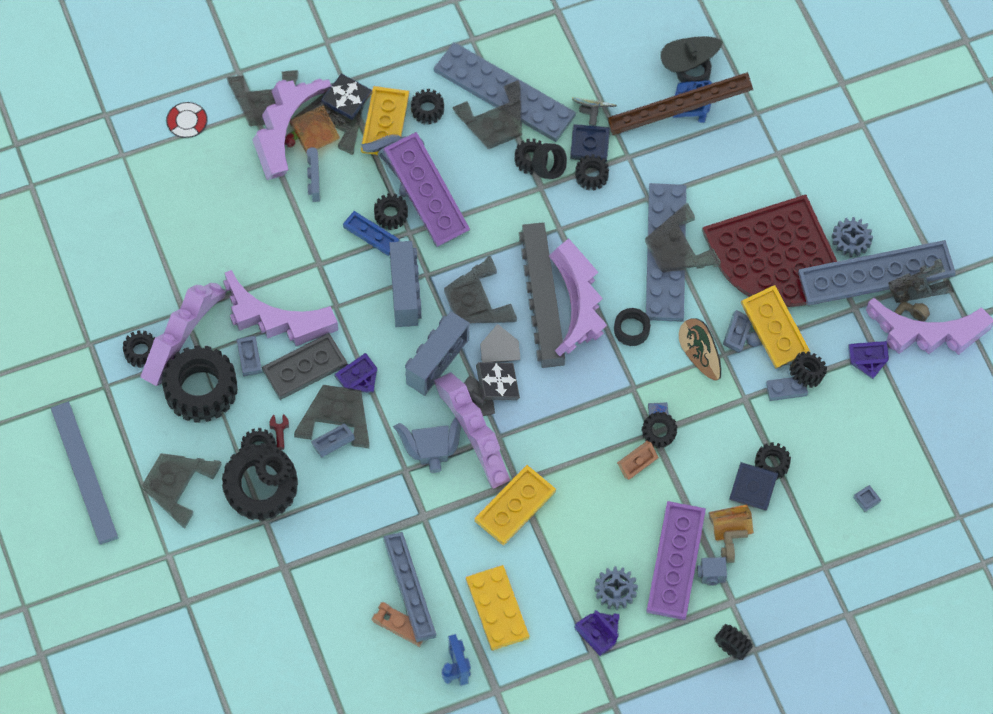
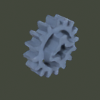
(850, 234)
(608, 588)

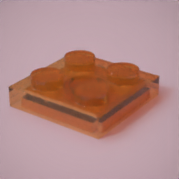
(315, 129)

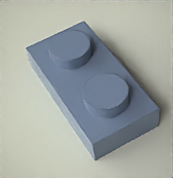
(249, 356)
(785, 389)
(333, 440)

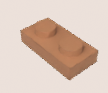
(637, 460)

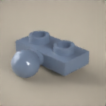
(739, 332)

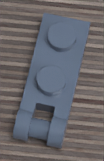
(313, 174)

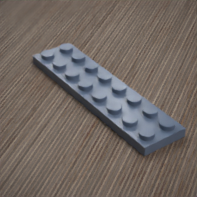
(487, 83)
(871, 272)
(664, 289)

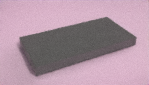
(304, 366)

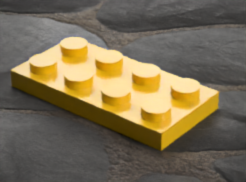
(385, 114)
(774, 326)
(515, 505)
(497, 607)

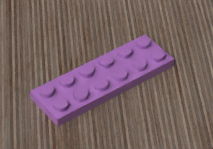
(426, 189)
(676, 560)

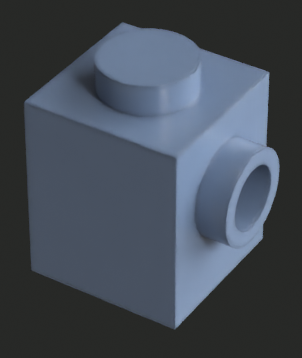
(712, 570)

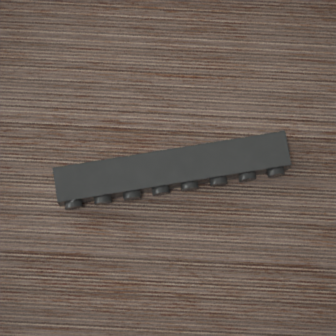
(543, 295)

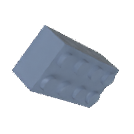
(405, 284)
(437, 352)

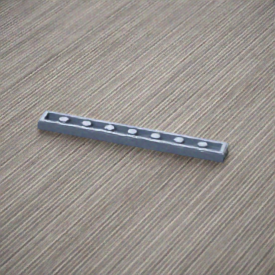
(84, 473)

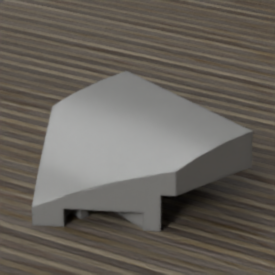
(499, 346)

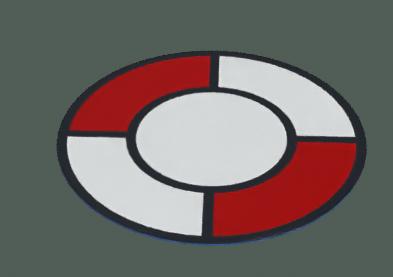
(186, 119)

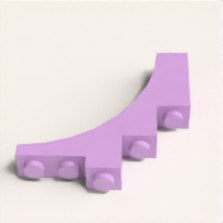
(270, 141)
(584, 299)
(180, 325)
(299, 326)
(929, 335)
(470, 417)

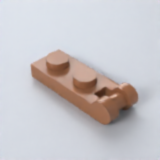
(397, 623)

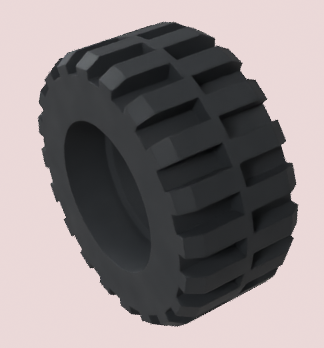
(192, 362)
(240, 501)

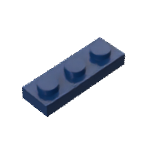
(370, 232)

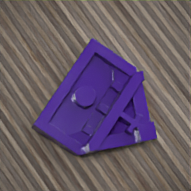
(869, 356)
(358, 374)
(599, 631)

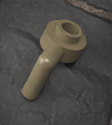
(918, 310)
(728, 549)

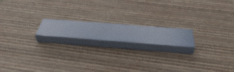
(409, 587)

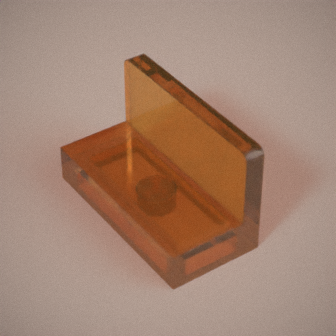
(731, 519)

